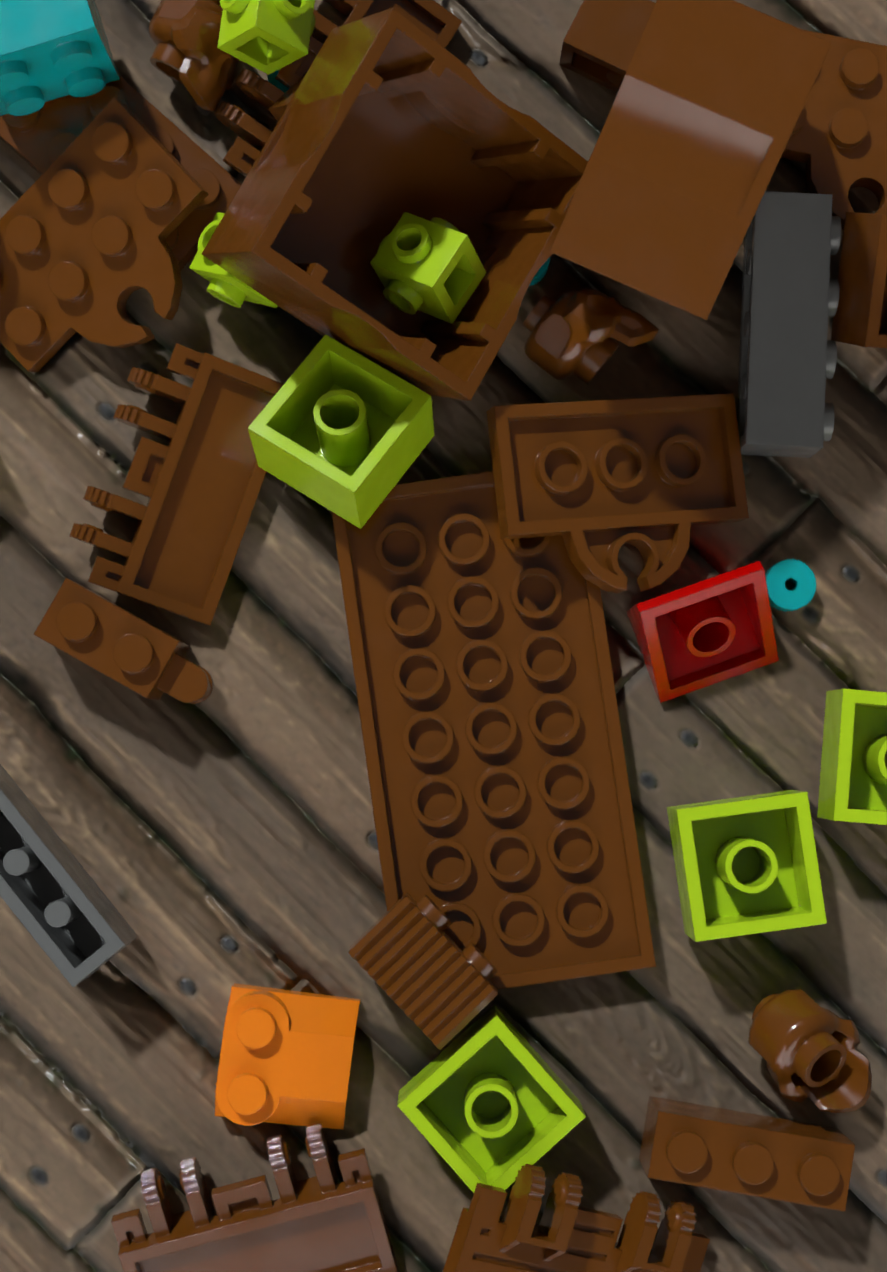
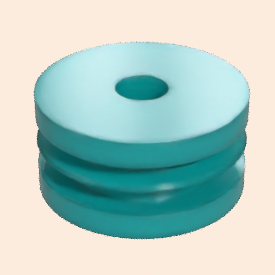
(802, 582)

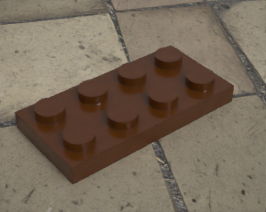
(49, 131)

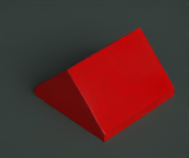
(706, 631)

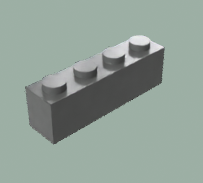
(786, 326)
(54, 891)

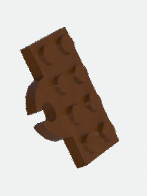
(845, 125)
(93, 238)
(618, 477)

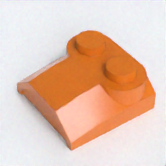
(285, 1057)

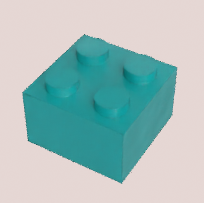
(51, 53)

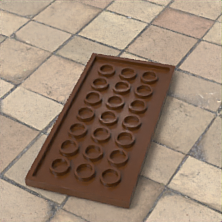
(493, 734)

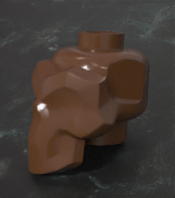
(188, 49)
(577, 330)
(811, 1052)

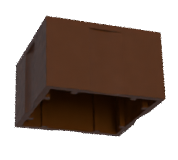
(383, 132)
(690, 149)

